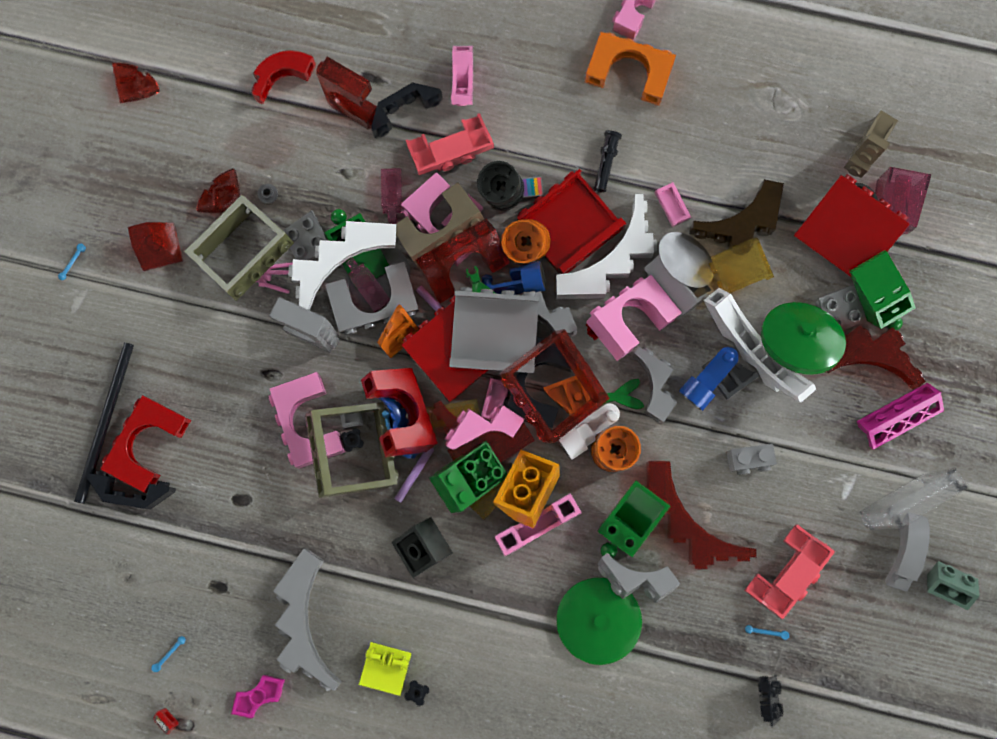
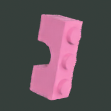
(628, 20)

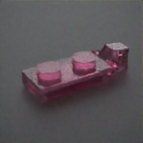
(391, 193)
(367, 285)

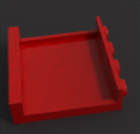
(575, 221)
(851, 225)
(432, 353)

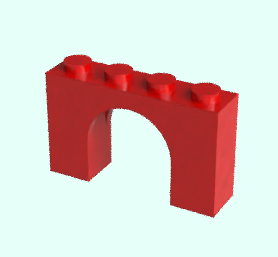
(402, 387)
(121, 460)

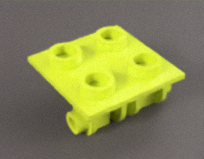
(385, 668)

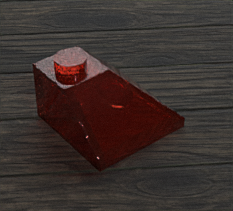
(155, 244)

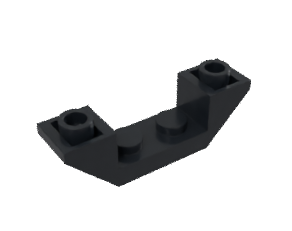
(428, 95)
(104, 488)

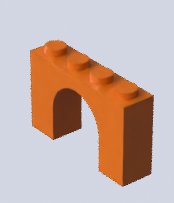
(613, 48)

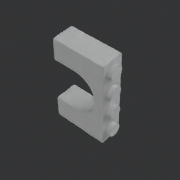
(350, 318)
(305, 325)

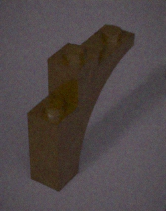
(758, 217)

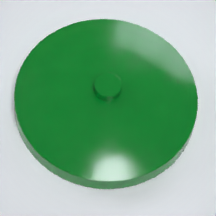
(803, 338)
(597, 622)

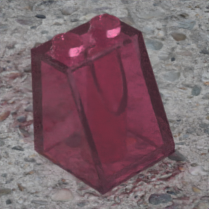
(904, 192)

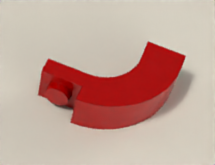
(278, 66)

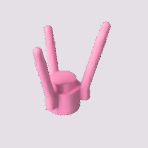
(267, 277)

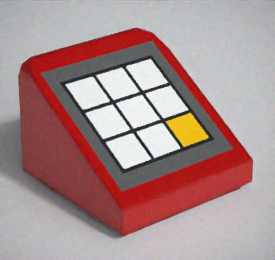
(165, 720)

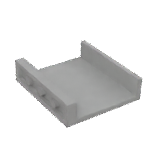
(493, 329)

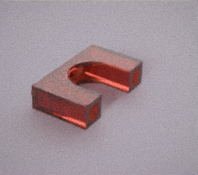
(346, 91)
(437, 263)

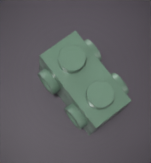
(953, 585)

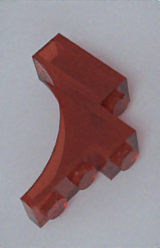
(881, 352)
(500, 442)

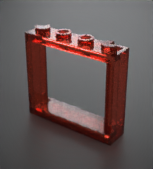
(580, 369)

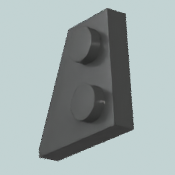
(735, 380)

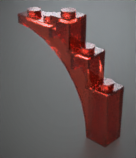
(681, 526)

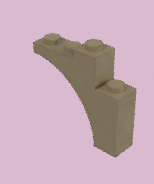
(871, 144)

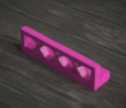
(901, 411)

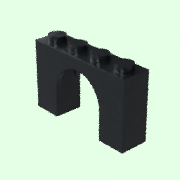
(552, 357)

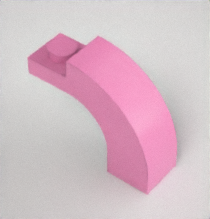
(462, 75)

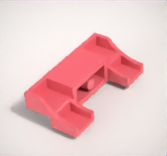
(451, 150)
(795, 577)

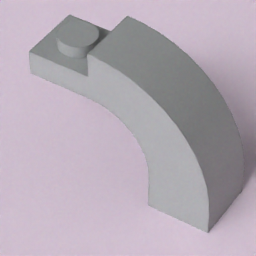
(911, 554)

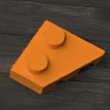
(395, 331)
(568, 394)

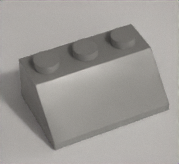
(683, 296)

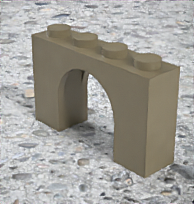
(464, 216)

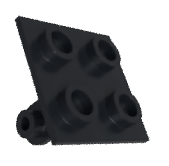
(774, 711)

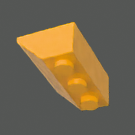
(527, 488)

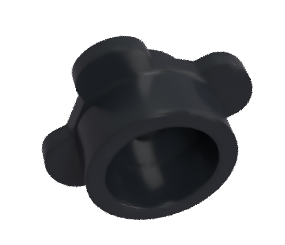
(346, 437)
(418, 699)

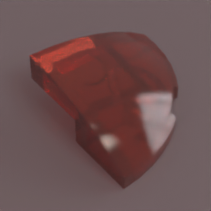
(133, 84)
(220, 194)

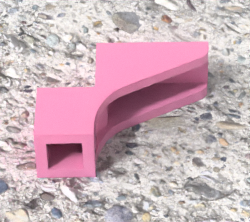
(473, 425)

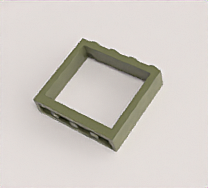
(221, 229)
(319, 454)

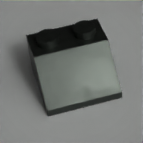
(422, 547)

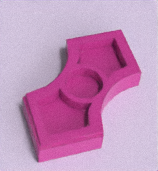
(266, 691)

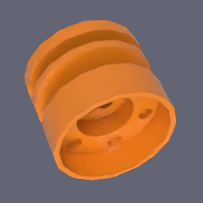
(514, 241)
(627, 449)

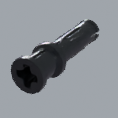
(608, 153)

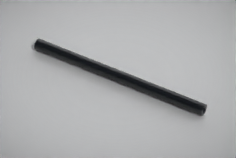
(104, 422)

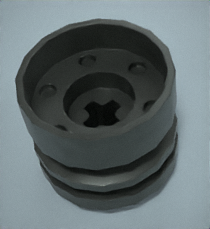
(493, 177)

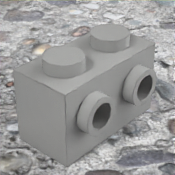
(751, 458)

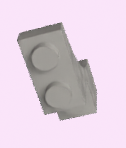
(559, 318)
(658, 372)
(626, 581)

